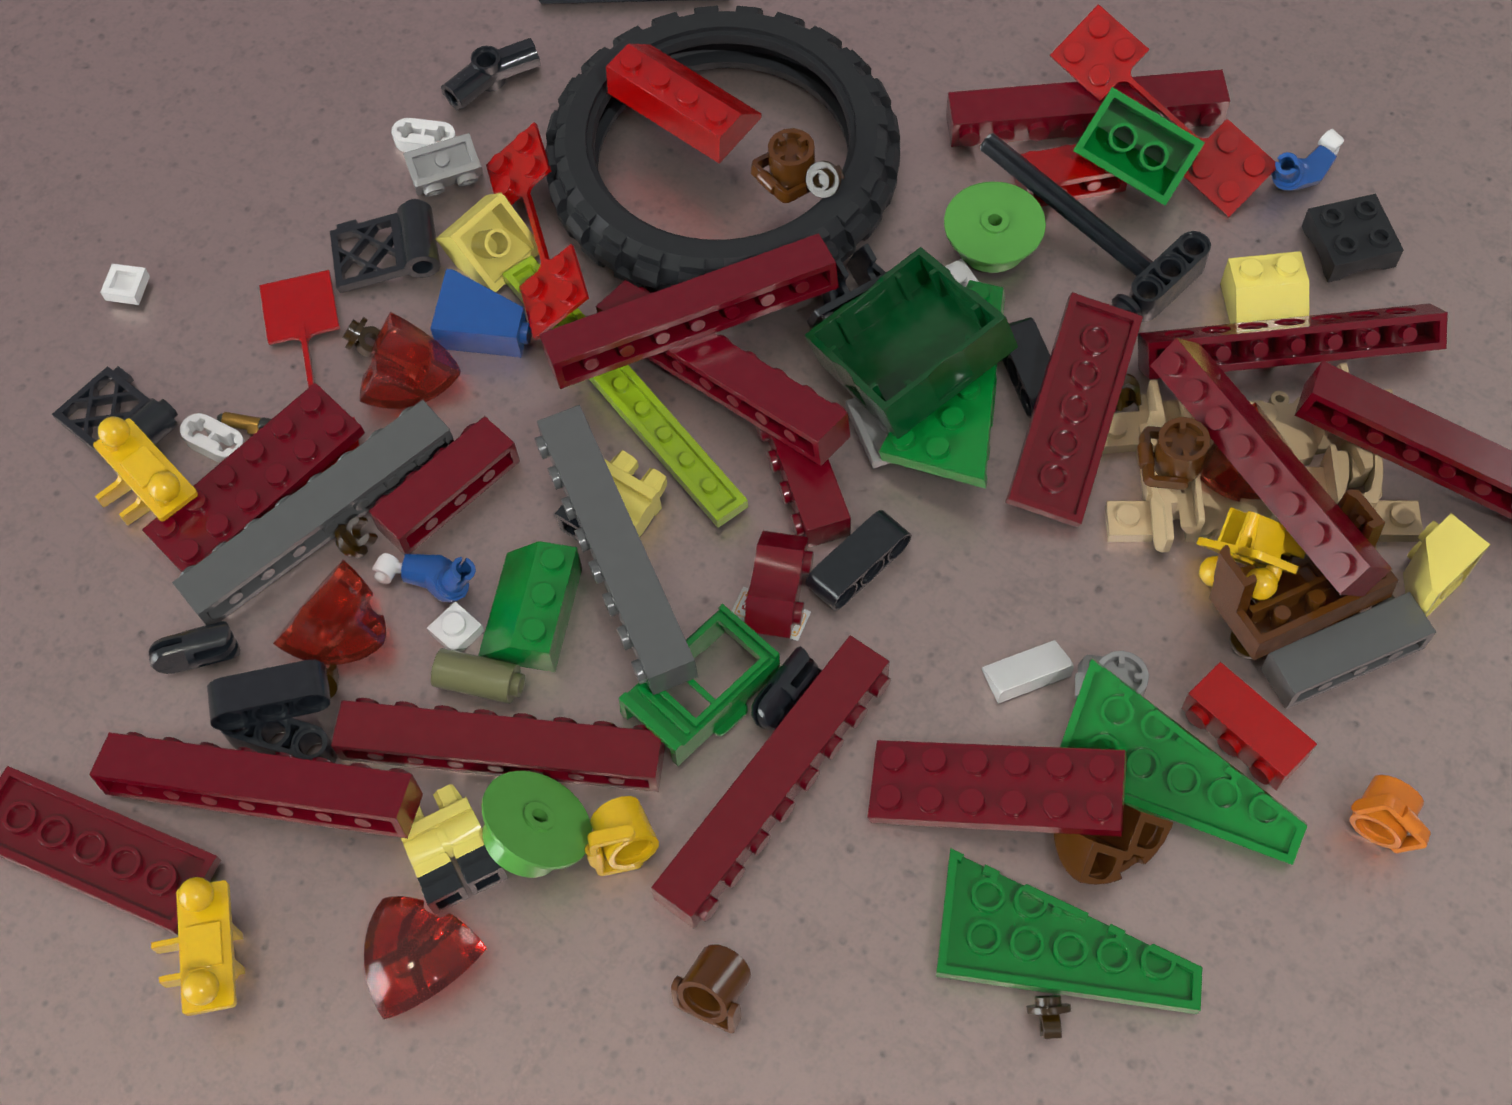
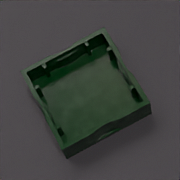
(911, 342)

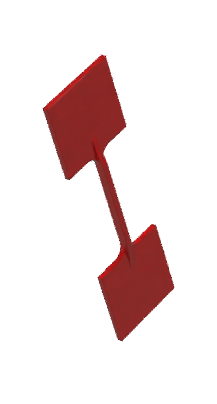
(1103, 55)
(558, 283)
(298, 311)

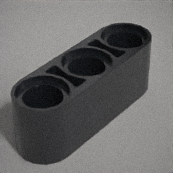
(1170, 274)
(1027, 362)
(858, 560)
(268, 695)
(297, 739)

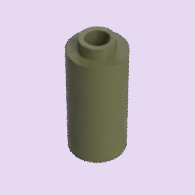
(477, 676)

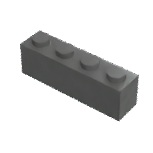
(1348, 649)

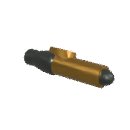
(245, 422)

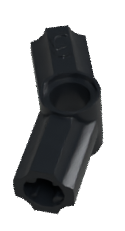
(489, 71)

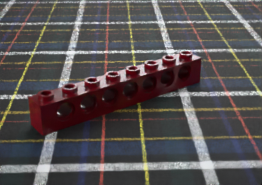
(1307, 338)

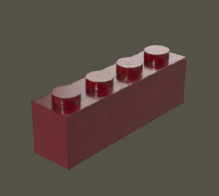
(444, 485)
(812, 494)

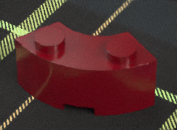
(777, 583)

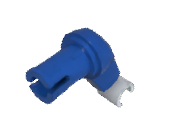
(1301, 173)
(439, 575)

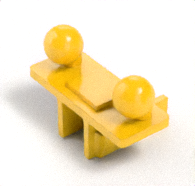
(140, 469)
(1255, 543)
(204, 947)

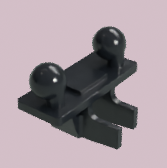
(865, 273)

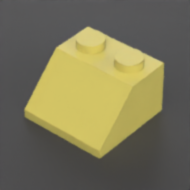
(488, 241)
(1265, 287)
(1441, 561)

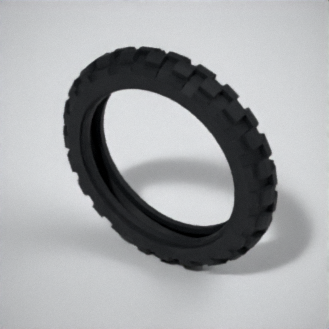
(714, 41)

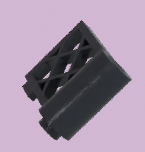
(413, 248)
(151, 416)

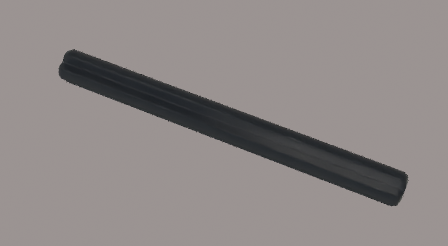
(1065, 204)

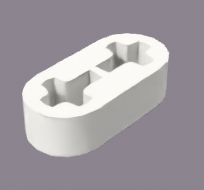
(421, 132)
(217, 433)

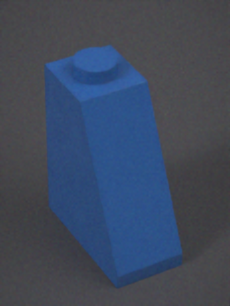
(478, 319)

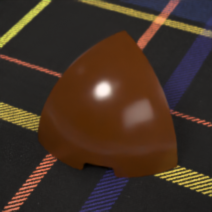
(1104, 858)

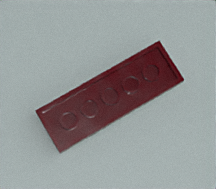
(1074, 410)
(257, 476)
(999, 787)
(96, 849)

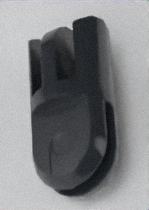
(194, 648)
(784, 689)

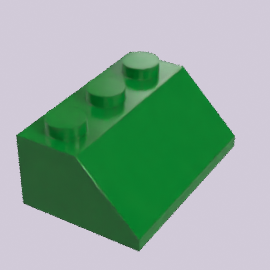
(1138, 146)
(532, 606)

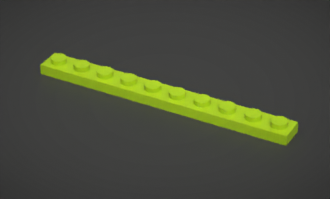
(656, 426)

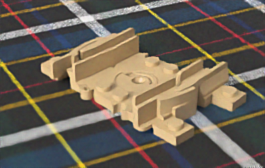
(1205, 511)

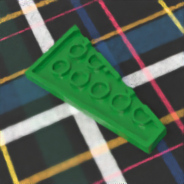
(956, 435)
(1176, 772)
(1035, 942)

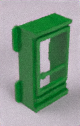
(675, 724)

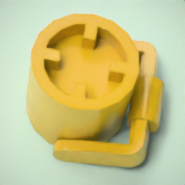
(620, 834)

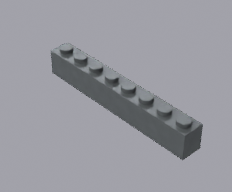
(311, 515)
(617, 552)

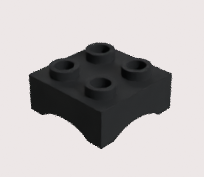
(1352, 236)

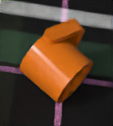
(1388, 813)

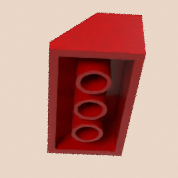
(679, 100)

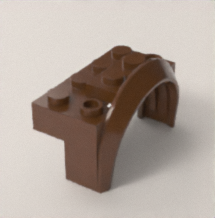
(1302, 600)

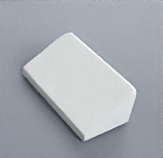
(1028, 671)

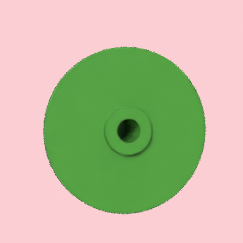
(994, 225)
(533, 824)

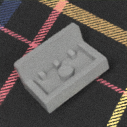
(443, 165)

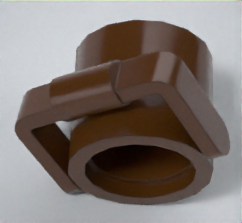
(788, 159)
(1177, 454)
(713, 987)

